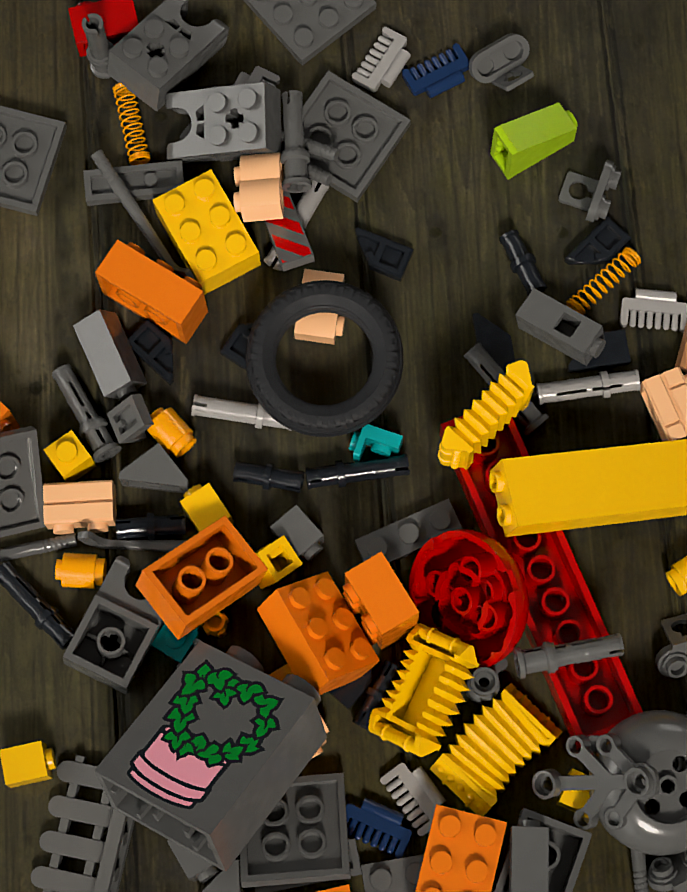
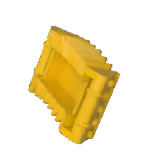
(486, 416)
(425, 691)
(494, 748)

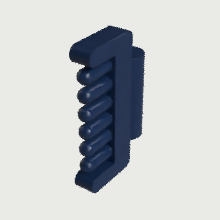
(441, 79)
(383, 820)

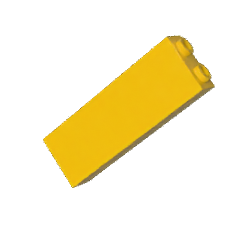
(590, 487)

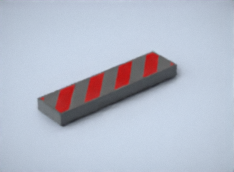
(289, 238)

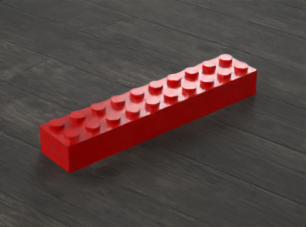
(561, 608)

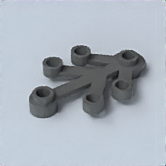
(600, 781)

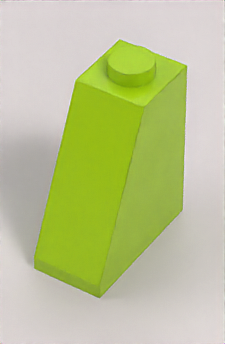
(532, 138)

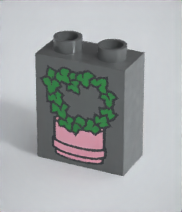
(214, 752)

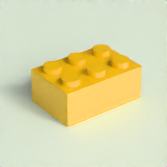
(207, 231)

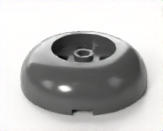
(656, 740)

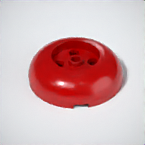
(482, 611)

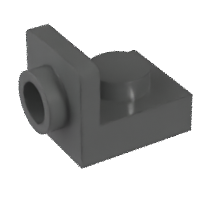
(130, 419)

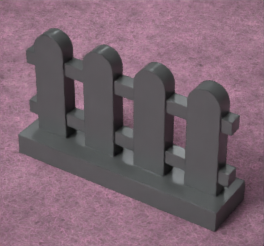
(109, 854)

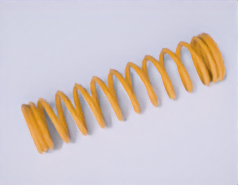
(140, 154)
(627, 253)

